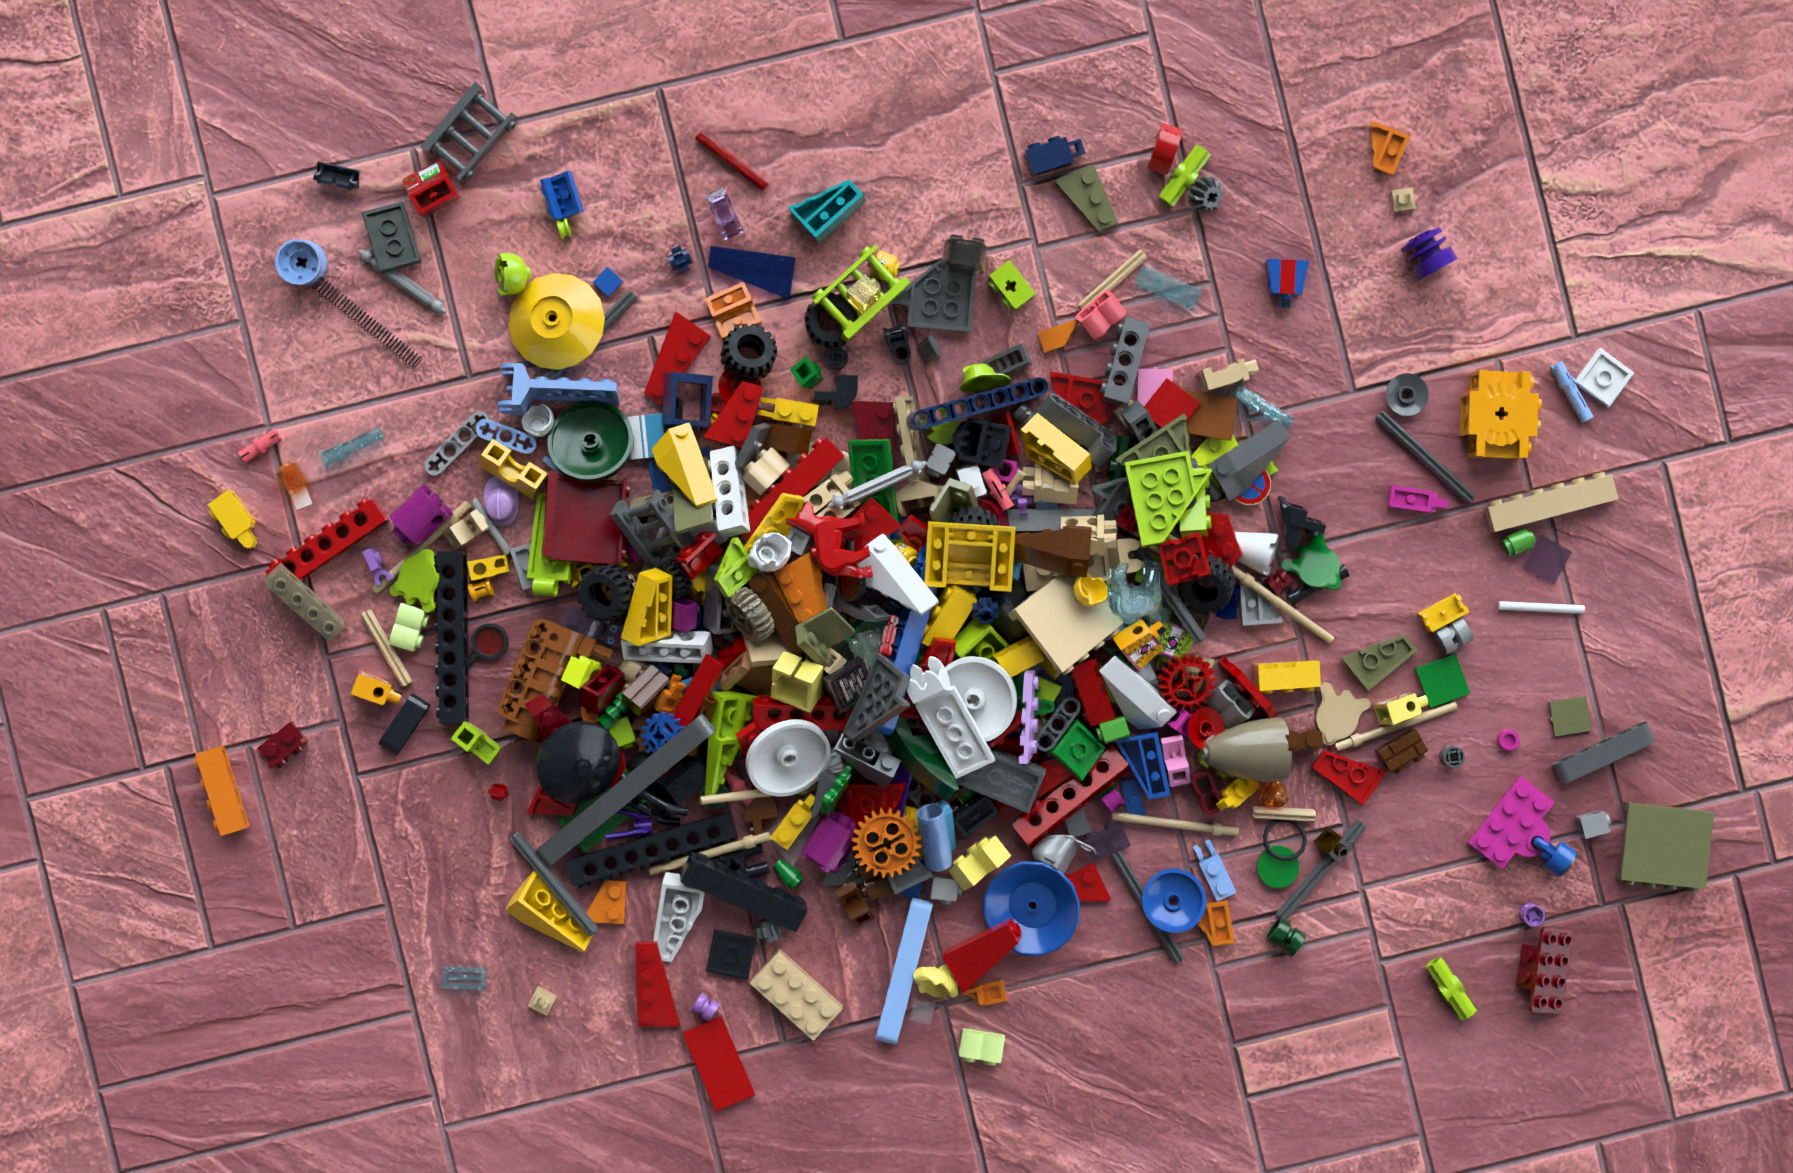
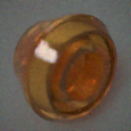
(1274, 794)

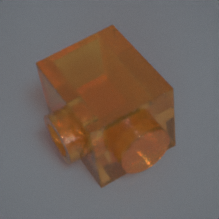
(293, 478)

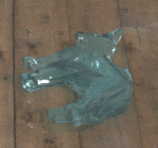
(1139, 601)

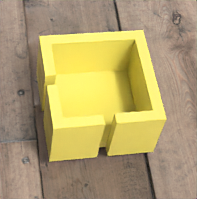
(797, 681)

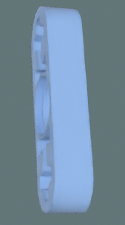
(523, 435)

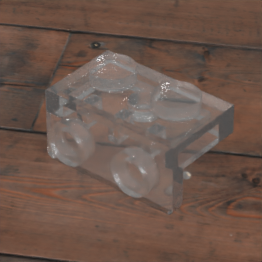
(866, 645)

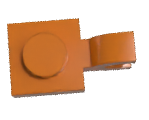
(669, 699)

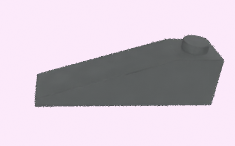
(1244, 463)

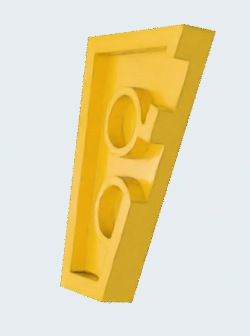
(774, 522)

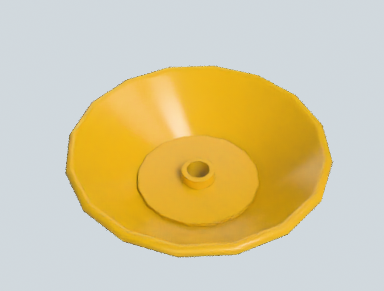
(573, 332)

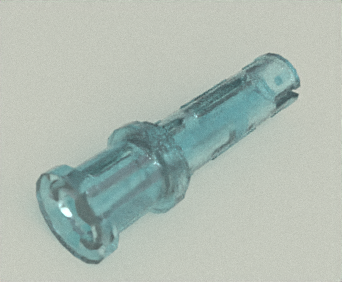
(1255, 402)
(342, 450)

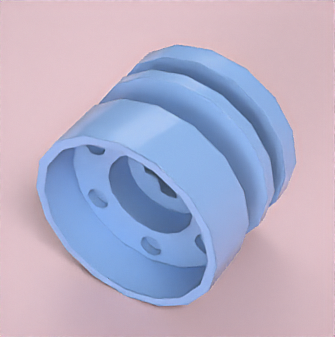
(289, 260)

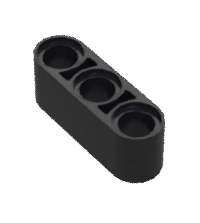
(404, 724)

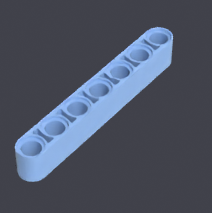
(903, 971)

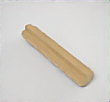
(1281, 813)

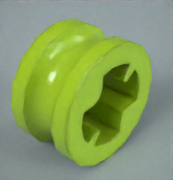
(564, 228)

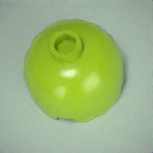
(511, 274)

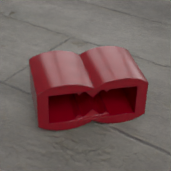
(1204, 786)

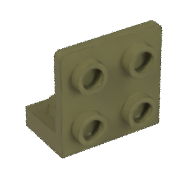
(952, 498)
(821, 633)

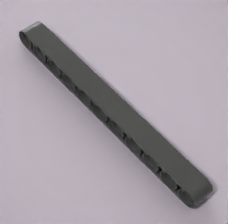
(626, 790)

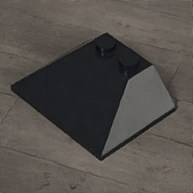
(681, 779)

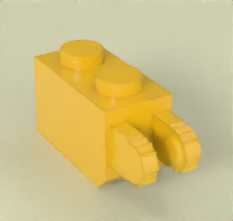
(791, 411)
(234, 518)

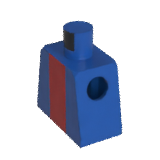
(1286, 279)

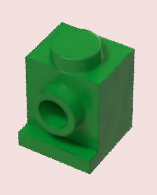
(807, 373)

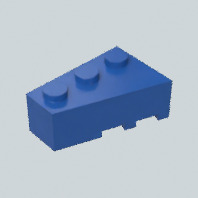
(1146, 761)

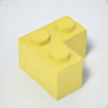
(980, 860)

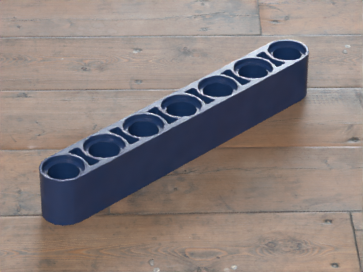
(968, 404)

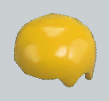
(1090, 591)

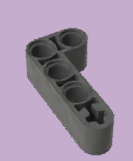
(1080, 427)

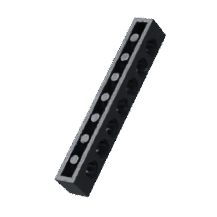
(459, 627)
(580, 877)

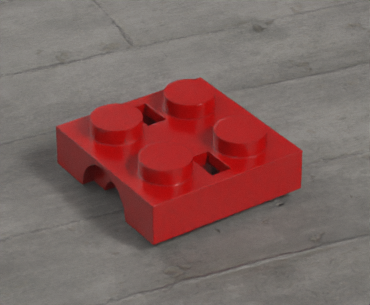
(1185, 566)

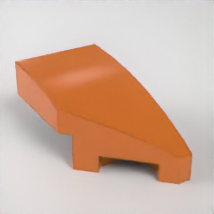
(1057, 336)
(988, 993)

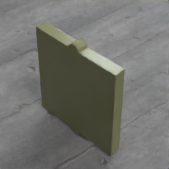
(1570, 716)

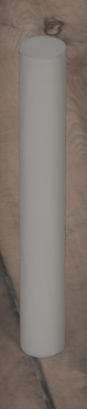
(491, 527)

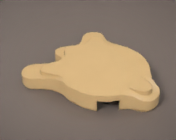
(1338, 715)

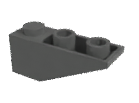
(868, 760)

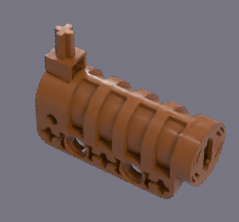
(545, 672)

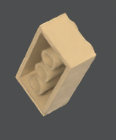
(796, 994)

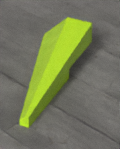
(728, 718)

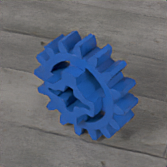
(664, 725)

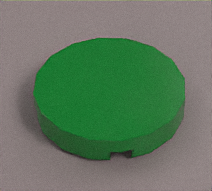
(1277, 872)

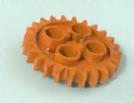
(894, 860)

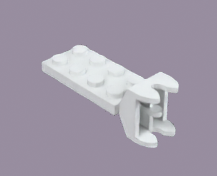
(948, 719)

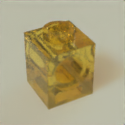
(864, 293)

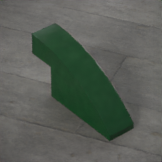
(922, 759)

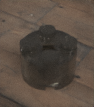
(964, 255)

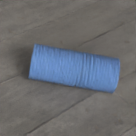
(934, 837)

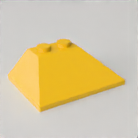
(970, 555)

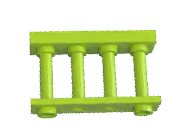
(850, 329)

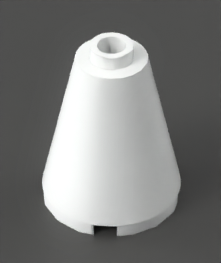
(1257, 550)

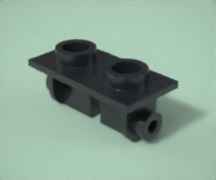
(342, 176)

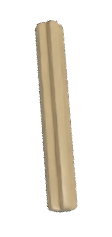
(1115, 278)
(386, 649)

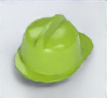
(982, 378)

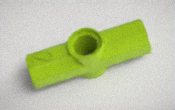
(1184, 176)
(1451, 988)

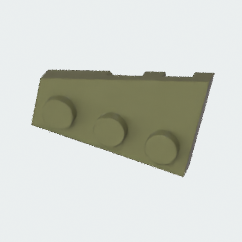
(1089, 196)
(1379, 660)

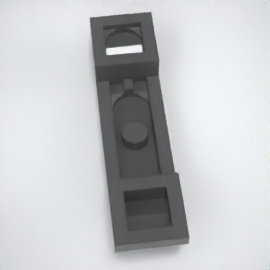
(857, 609)

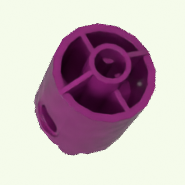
(419, 516)
(831, 842)

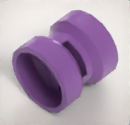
(1534, 917)
(705, 1007)

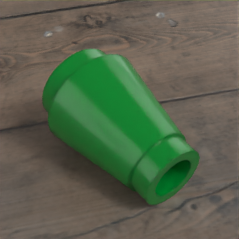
(788, 874)

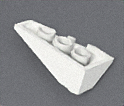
(1136, 697)

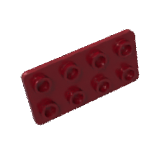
(1546, 969)

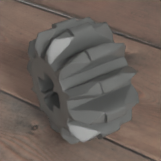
(1206, 194)

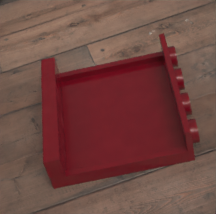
(580, 521)

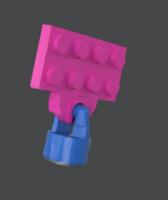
(1519, 828)

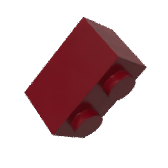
(601, 689)

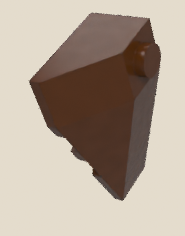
(1058, 551)
(771, 594)

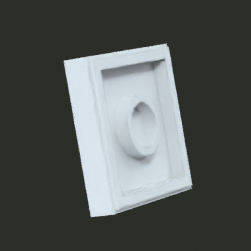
(1603, 377)

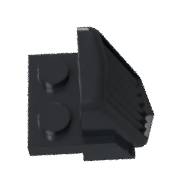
(982, 442)
(1296, 519)

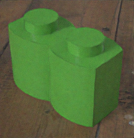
(1112, 730)

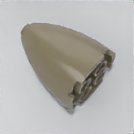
(1252, 751)

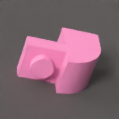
(1175, 760)

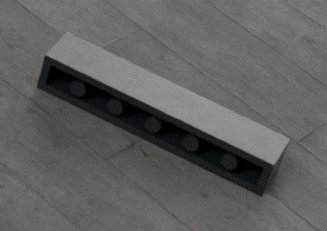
(743, 891)

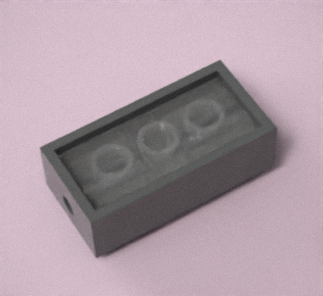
(1006, 780)

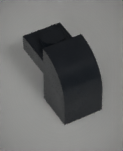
(845, 392)

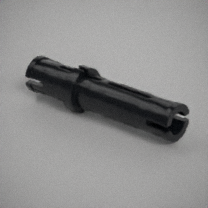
(1305, 591)

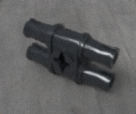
(740, 856)

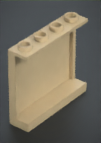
(1063, 625)

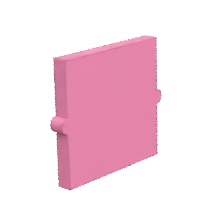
(1149, 381)

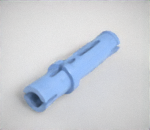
(1567, 383)

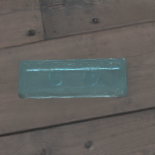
(1167, 287)

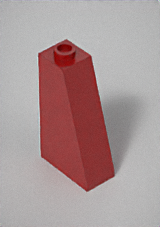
(979, 953)

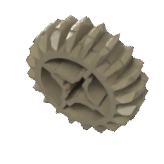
(750, 615)

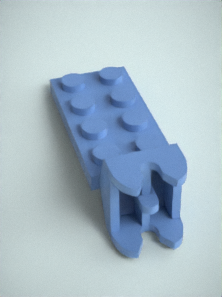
(560, 390)

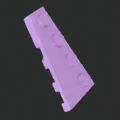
(1027, 740)

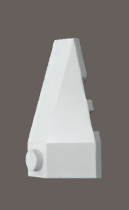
(896, 577)
(676, 914)

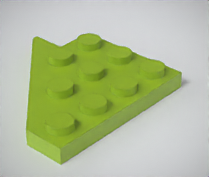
(1162, 492)

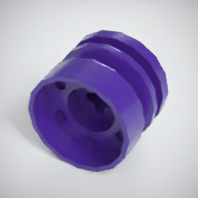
(1428, 253)

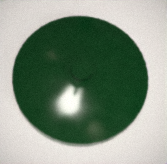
(590, 441)

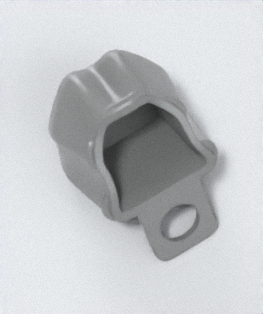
(1059, 851)

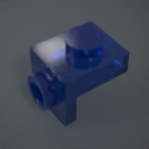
(1230, 610)

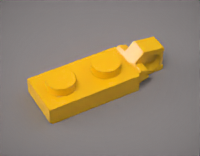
(1237, 793)
(794, 822)

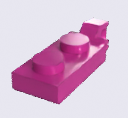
(1415, 499)

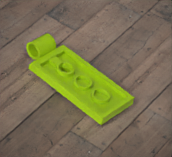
(544, 572)

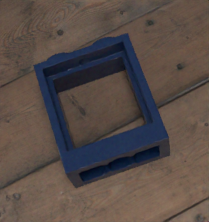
(669, 399)

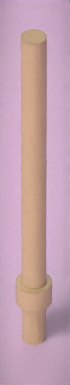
(451, 521)
(1248, 581)
(1357, 740)
(743, 795)
(1215, 828)
(747, 842)

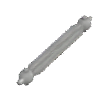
(406, 284)
(877, 484)

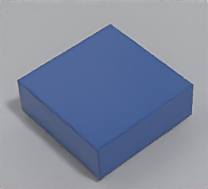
(608, 281)

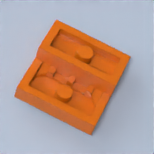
(732, 308)

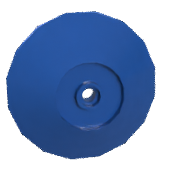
(1042, 927)

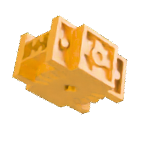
(1517, 411)

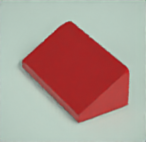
(1005, 419)

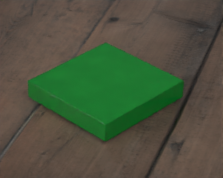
(1442, 680)
(1077, 750)

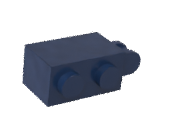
(1052, 155)

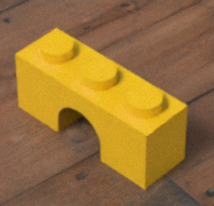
(498, 461)

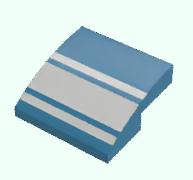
(646, 432)

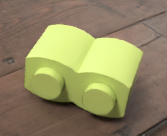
(408, 627)
(981, 1046)

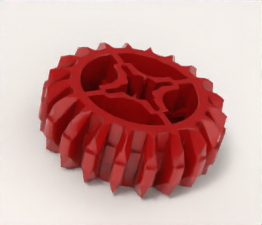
(1204, 676)

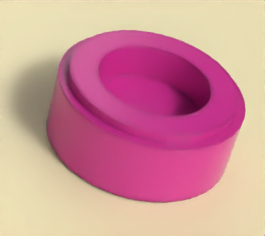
(1508, 740)

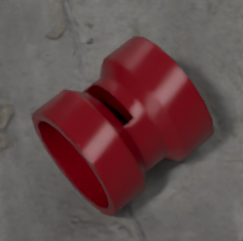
(1279, 582)

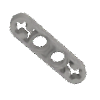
(457, 443)

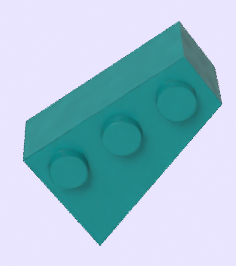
(827, 210)

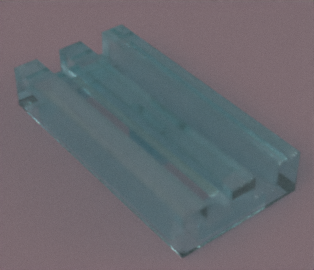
(482, 978)

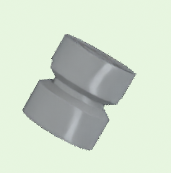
(1455, 634)

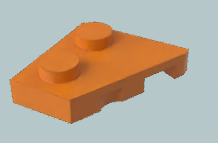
(1387, 147)
(609, 903)
(1218, 923)

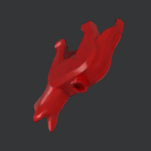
(828, 539)

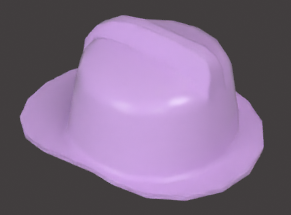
(500, 501)

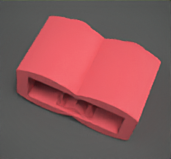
(1101, 314)

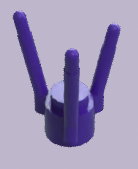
(642, 826)

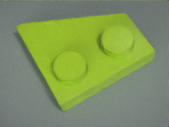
(734, 569)

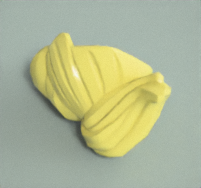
(936, 981)

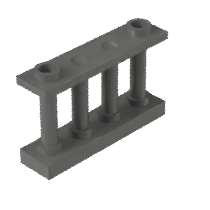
(461, 112)
(638, 533)

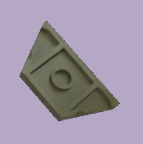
(1167, 440)

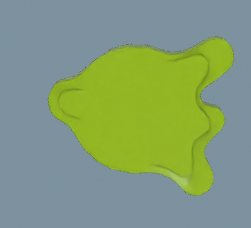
(417, 580)

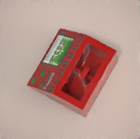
(431, 188)

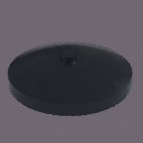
(577, 762)

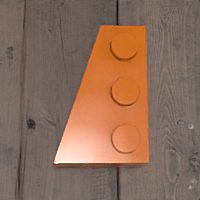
(803, 587)

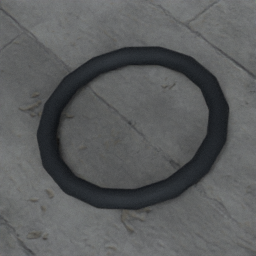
(1287, 858)

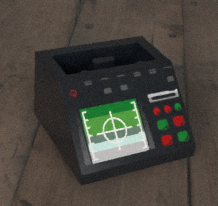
(971, 810)

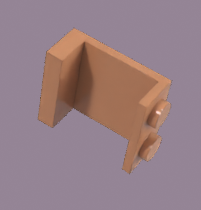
(754, 679)

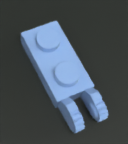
(1215, 872)

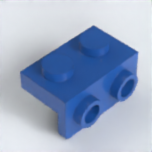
(561, 196)

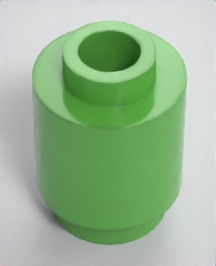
(1518, 542)

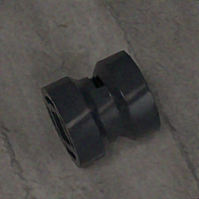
(835, 360)

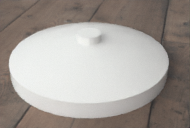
(986, 693)
(788, 757)

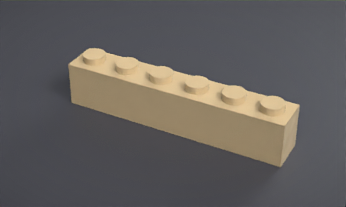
(1550, 503)

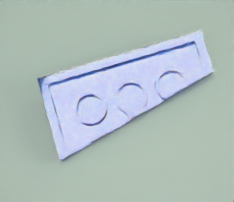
(758, 269)

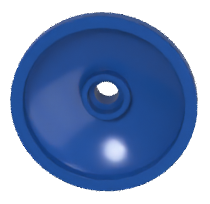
(1184, 889)

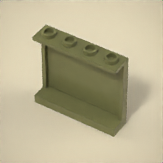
(1666, 846)

